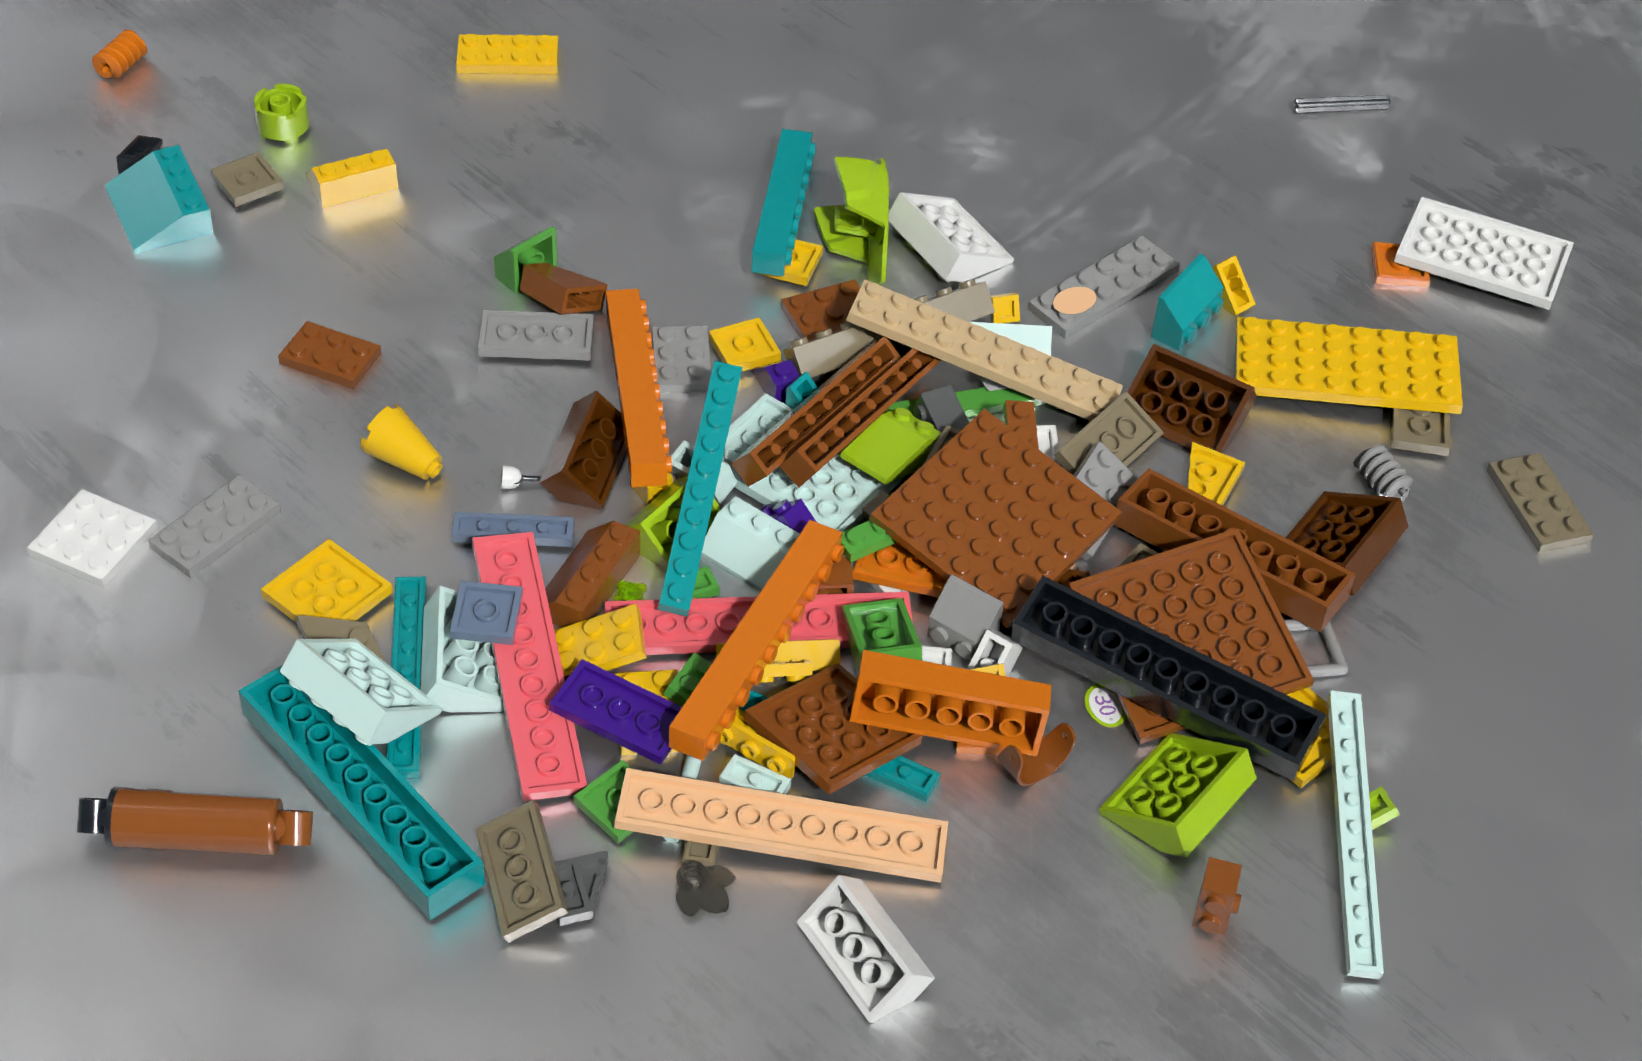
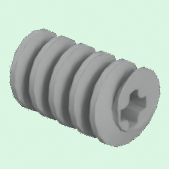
(1383, 472)

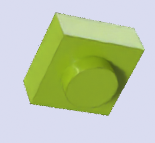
(1381, 807)

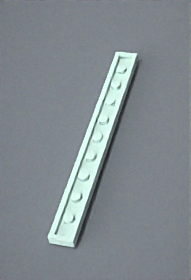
(1354, 836)

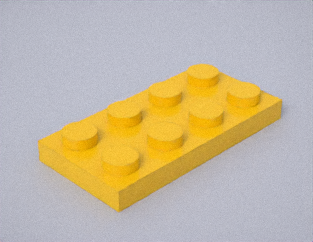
(507, 54)

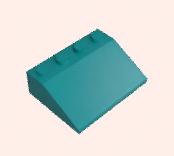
(160, 201)

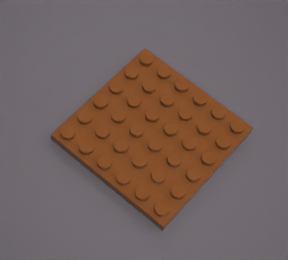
(995, 514)
(1209, 601)

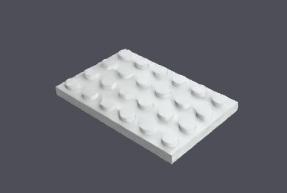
(1484, 252)

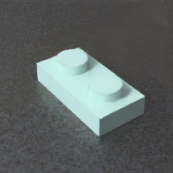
(750, 775)

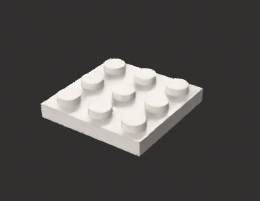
(92, 538)

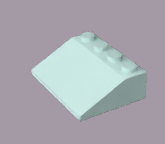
(456, 671)
(357, 689)

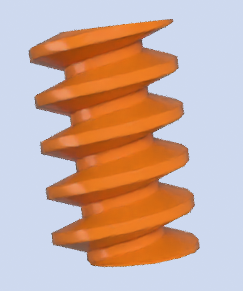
(119, 55)

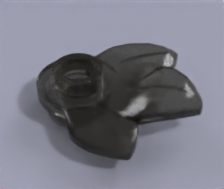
(706, 891)

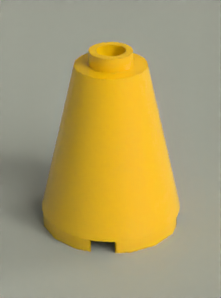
(401, 444)

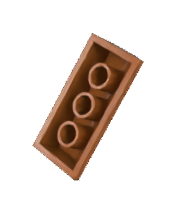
(592, 573)

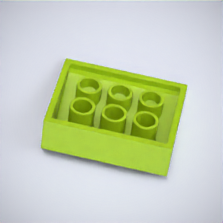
(1180, 792)

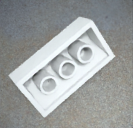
(864, 948)

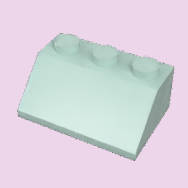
(1029, 335)
(747, 542)

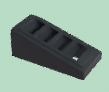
(137, 150)

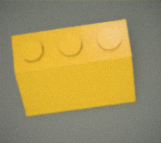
(353, 178)

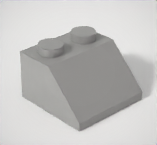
(963, 617)

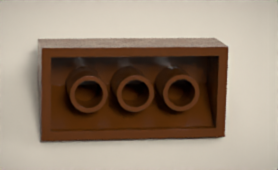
(586, 453)

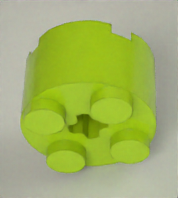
(281, 113)

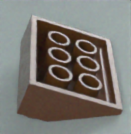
(1191, 400)
(1351, 530)

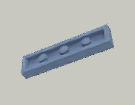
(546, 529)

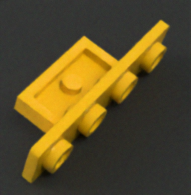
(800, 658)
(755, 747)

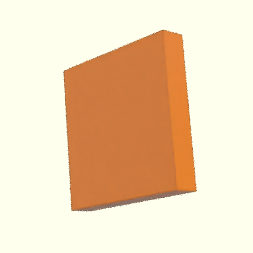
(1393, 273)

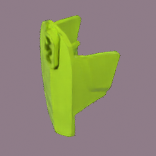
(861, 224)

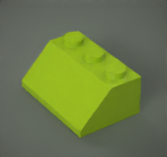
(659, 521)

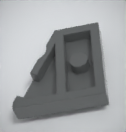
(581, 885)

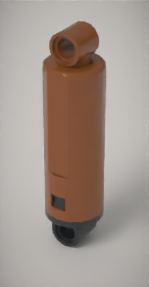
(193, 821)

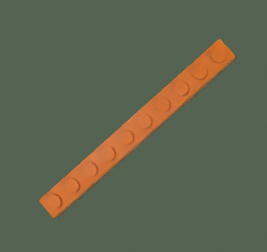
(638, 389)
(755, 641)

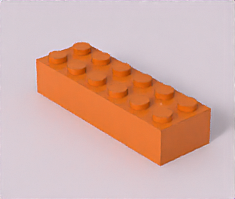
(950, 702)

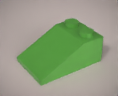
(881, 628)

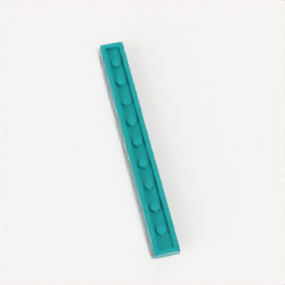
(700, 489)

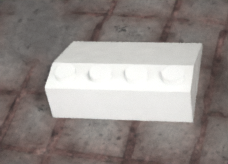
(946, 237)

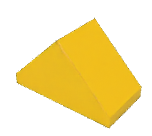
(1236, 290)

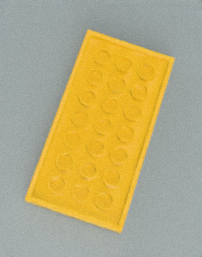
(1349, 365)

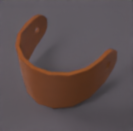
(1051, 755)

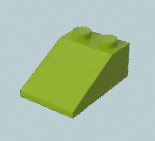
(892, 446)

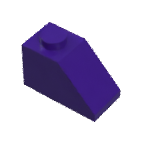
(776, 378)

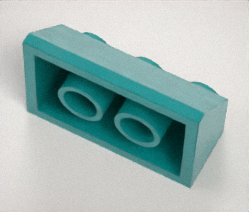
(1187, 304)

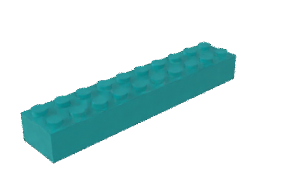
(365, 795)

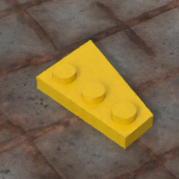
(1212, 473)

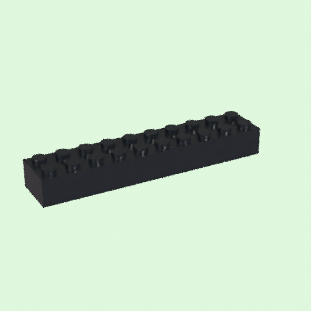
(1168, 677)

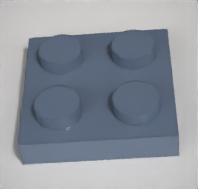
(486, 612)

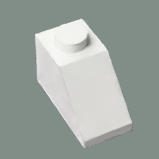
(996, 649)

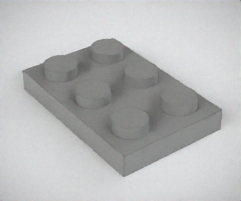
(682, 358)

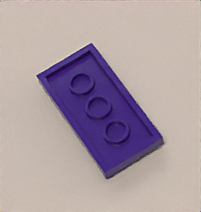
(617, 710)

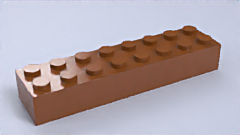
(1297, 578)

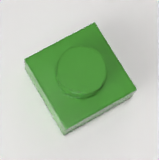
(705, 584)

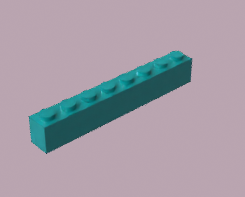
(783, 203)

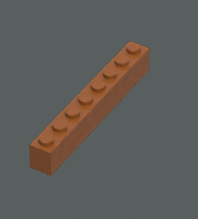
(815, 411)
(857, 416)

